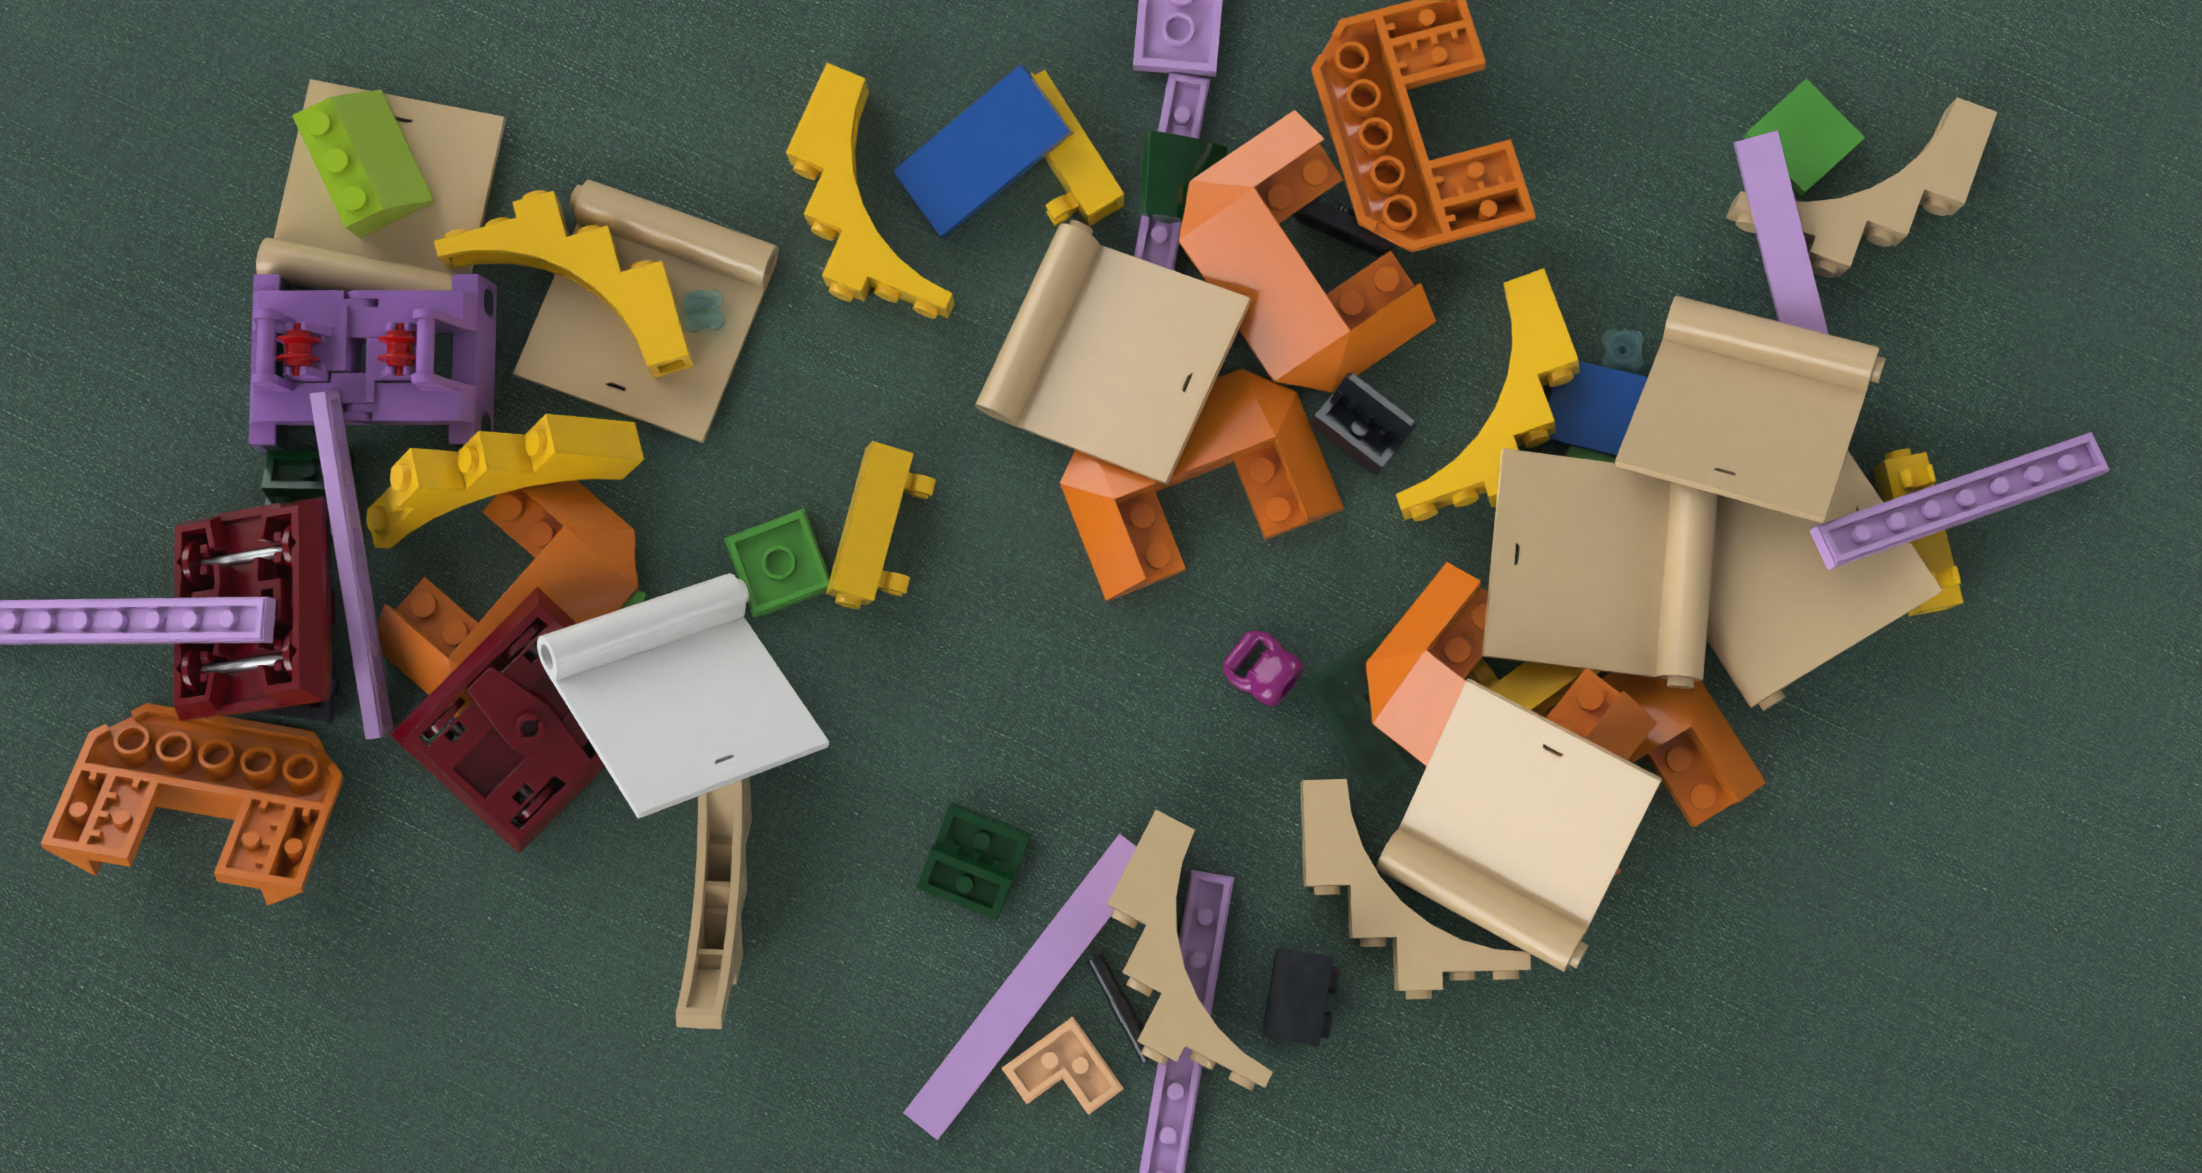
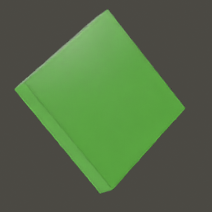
(1810, 134)
(779, 563)

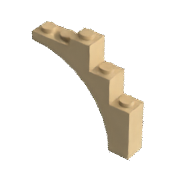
(1885, 212)
(718, 901)
(1420, 950)
(1178, 1018)

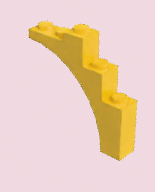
(589, 258)
(861, 258)
(1539, 357)
(492, 463)

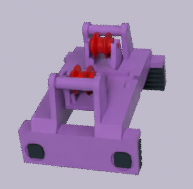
(399, 381)

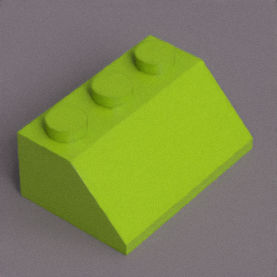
(363, 160)

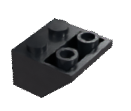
(1299, 997)

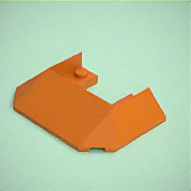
(1376, 137)
(1238, 245)
(1242, 423)
(579, 562)
(1435, 648)
(1690, 747)
(257, 773)

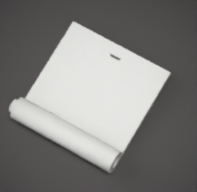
(679, 694)

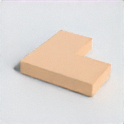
(1066, 1056)

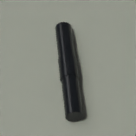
(1118, 1003)

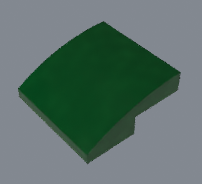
(1167, 169)
(294, 476)
(974, 861)

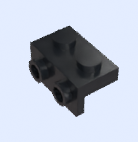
(1363, 423)

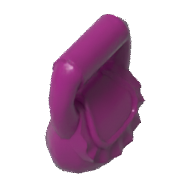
(1270, 676)

